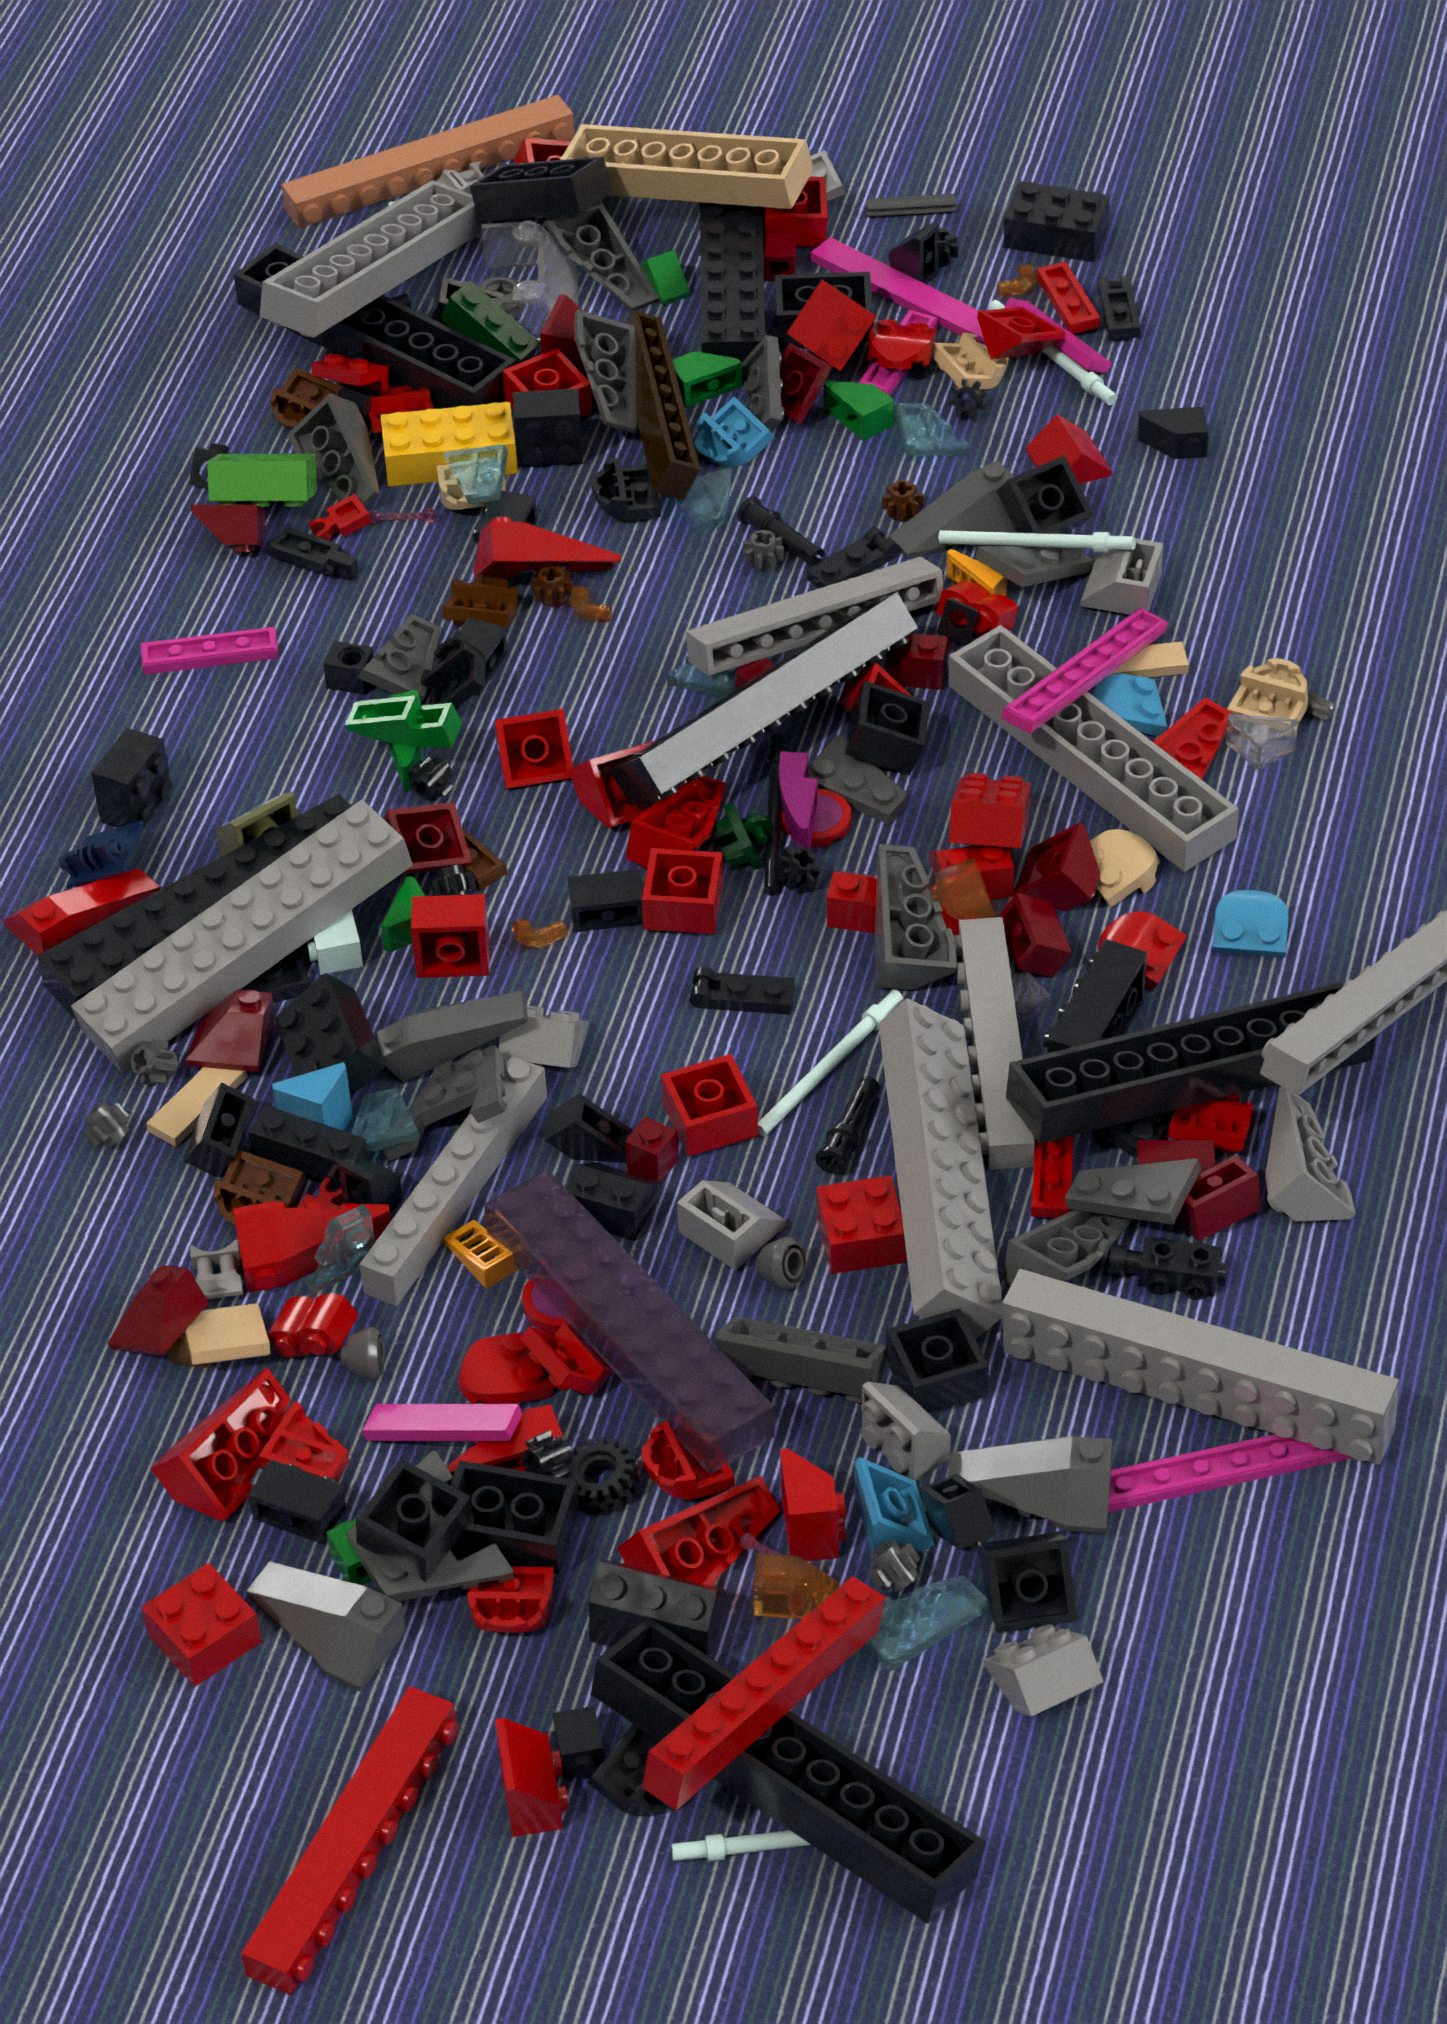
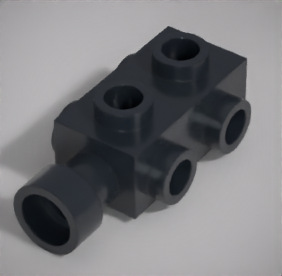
(1172, 1266)

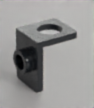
(201, 456)
(958, 632)

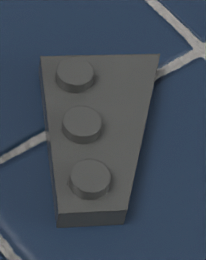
(764, 382)
(1034, 564)
(858, 782)

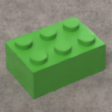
(262, 478)

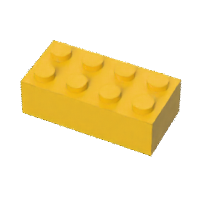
(418, 439)

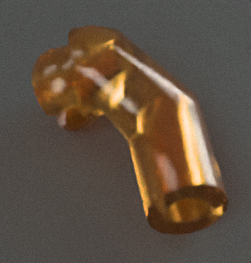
(586, 608)
(536, 937)

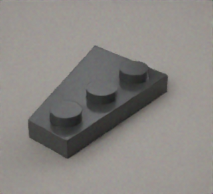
(404, 657)
(1135, 1191)

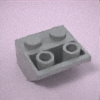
(1125, 578)
(546, 1038)
(726, 1221)
(903, 1431)
(1044, 1669)

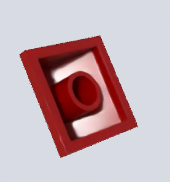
(1016, 332)
(1065, 438)
(533, 748)

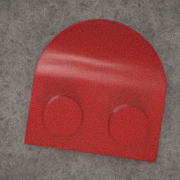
(900, 344)
(352, 372)
(397, 400)
(1150, 934)
(1218, 1120)
(567, 1359)
(502, 1372)
(678, 1470)
(514, 1605)

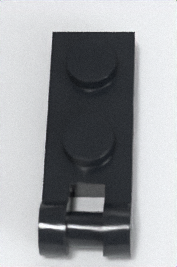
(1118, 308)
(854, 559)
(741, 992)

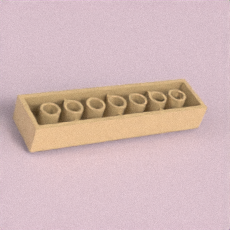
(697, 165)

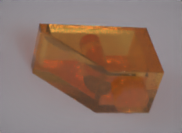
(963, 892)
(788, 1586)

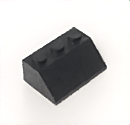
(628, 1595)

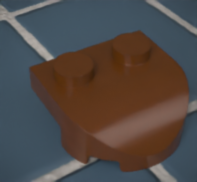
(299, 397)
(484, 600)
(256, 1181)

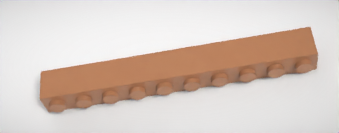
(423, 160)

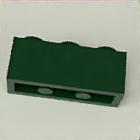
(483, 320)

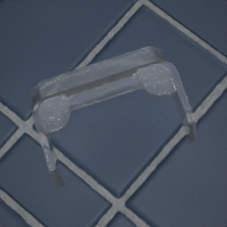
(530, 245)

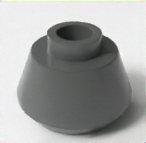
(782, 1263)
(364, 1354)

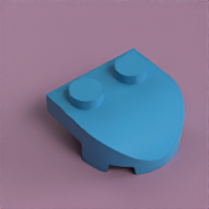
(731, 435)
(1134, 701)
(1251, 924)

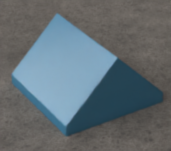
(317, 1096)
(890, 1507)

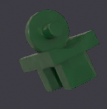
(747, 832)

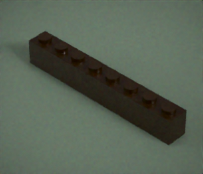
(661, 411)

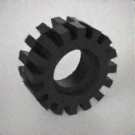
(614, 1489)

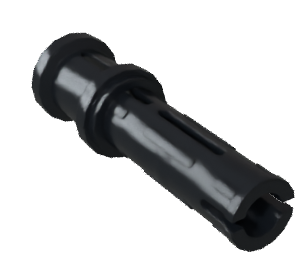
(761, 518)
(863, 1095)

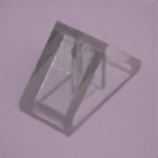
(1261, 738)

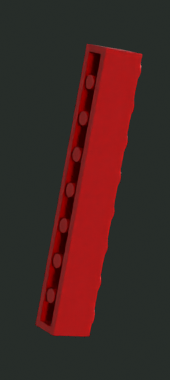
(763, 1693)
(349, 1841)

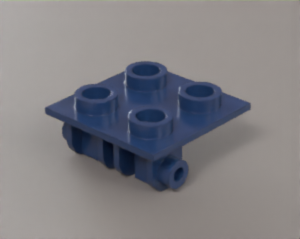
(101, 855)

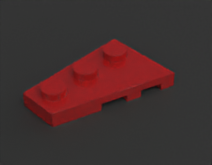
(1196, 736)

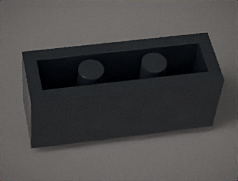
(304, 1145)

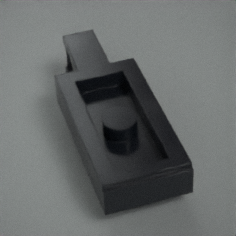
(313, 554)

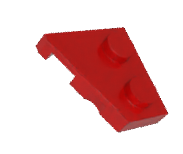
(305, 1445)

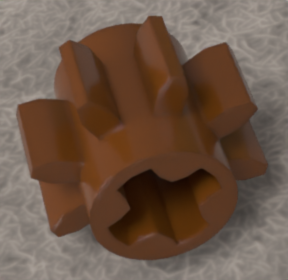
(902, 500)
(552, 586)

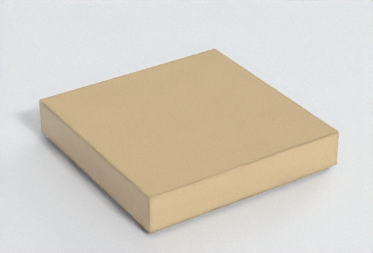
(227, 1335)

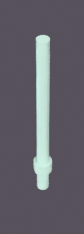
(1089, 380)
(1097, 542)
(869, 1022)
(716, 1847)

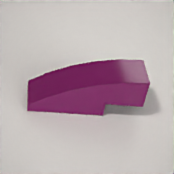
(798, 796)

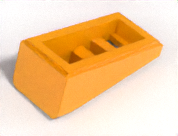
(974, 571)
(486, 1273)

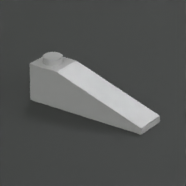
(1300, 1168)

